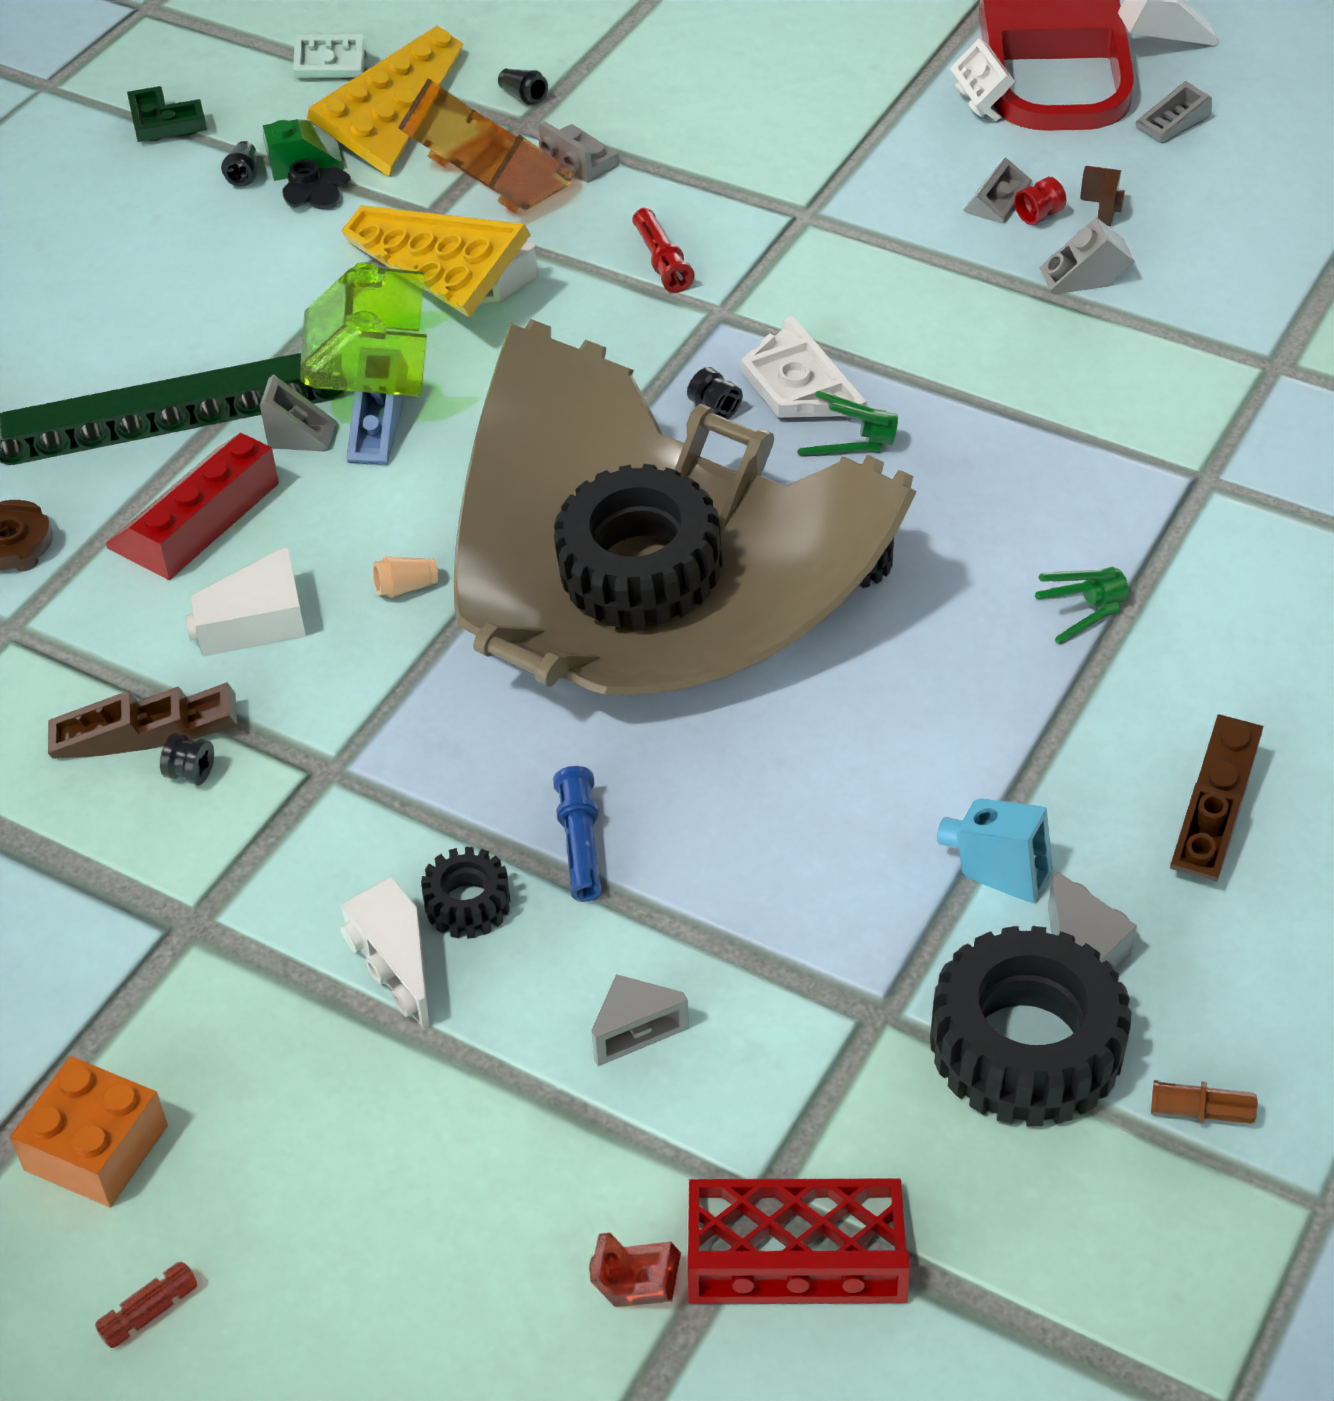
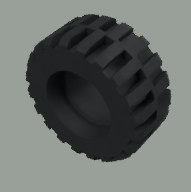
(645, 586)
(1020, 1077)

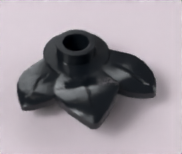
(313, 184)

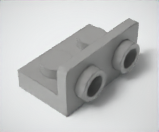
(577, 151)

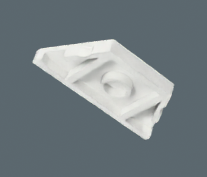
(791, 370)

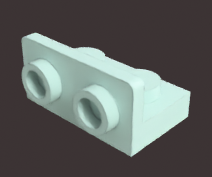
(329, 55)

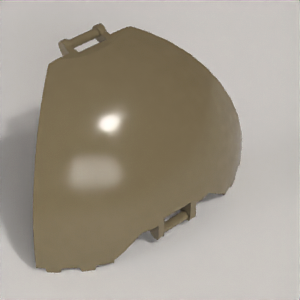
(571, 414)

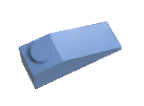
(373, 426)

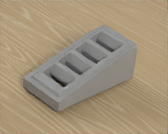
(1186, 95)

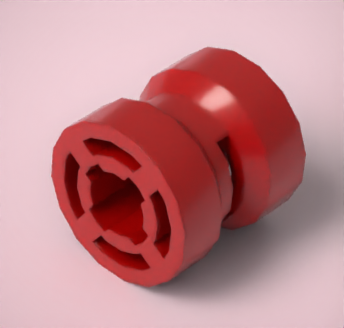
(1043, 199)

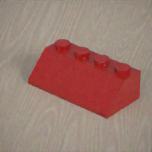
(198, 507)

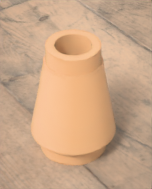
(402, 575)

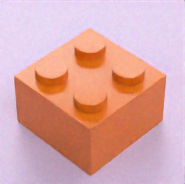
(89, 1131)

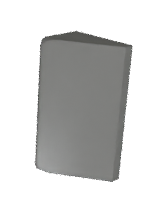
(997, 193)

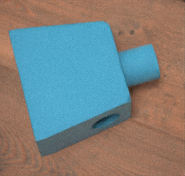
(1002, 846)

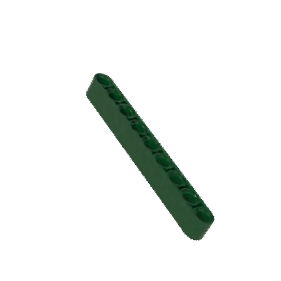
(147, 410)

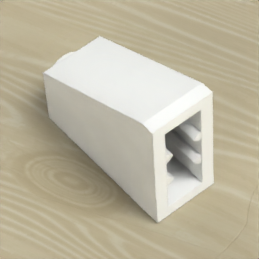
(248, 607)

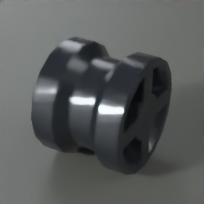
(186, 758)

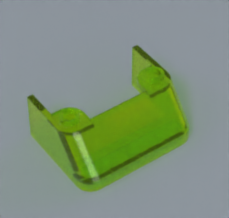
(348, 339)

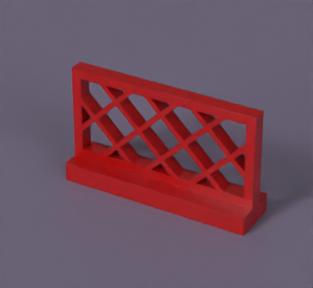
(797, 1271)

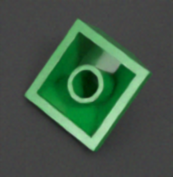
(298, 140)

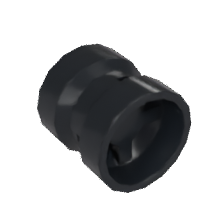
(710, 389)

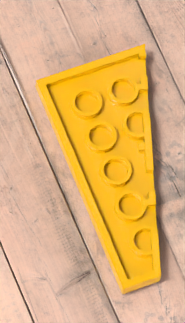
(372, 105)
(456, 253)

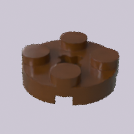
(31, 536)

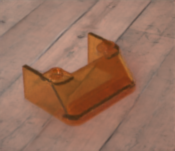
(483, 149)

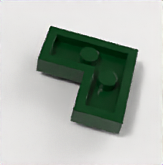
(157, 120)

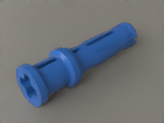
(577, 816)

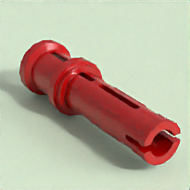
(665, 257)

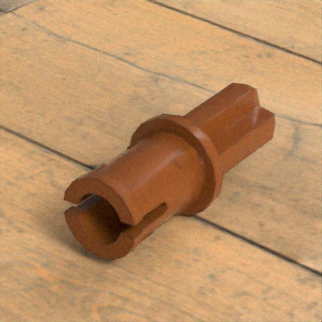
(1204, 1102)

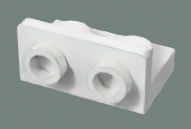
(982, 79)

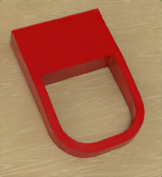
(1060, 32)

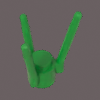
(876, 425)
(1102, 588)

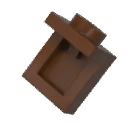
(1103, 187)

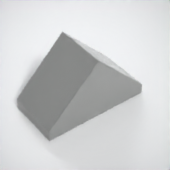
(293, 420)
(636, 1017)

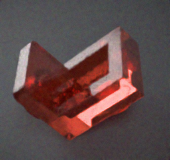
(634, 1272)

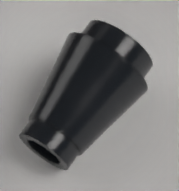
(525, 85)
(240, 164)

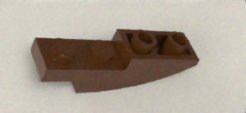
(1217, 798)

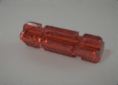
(146, 1304)

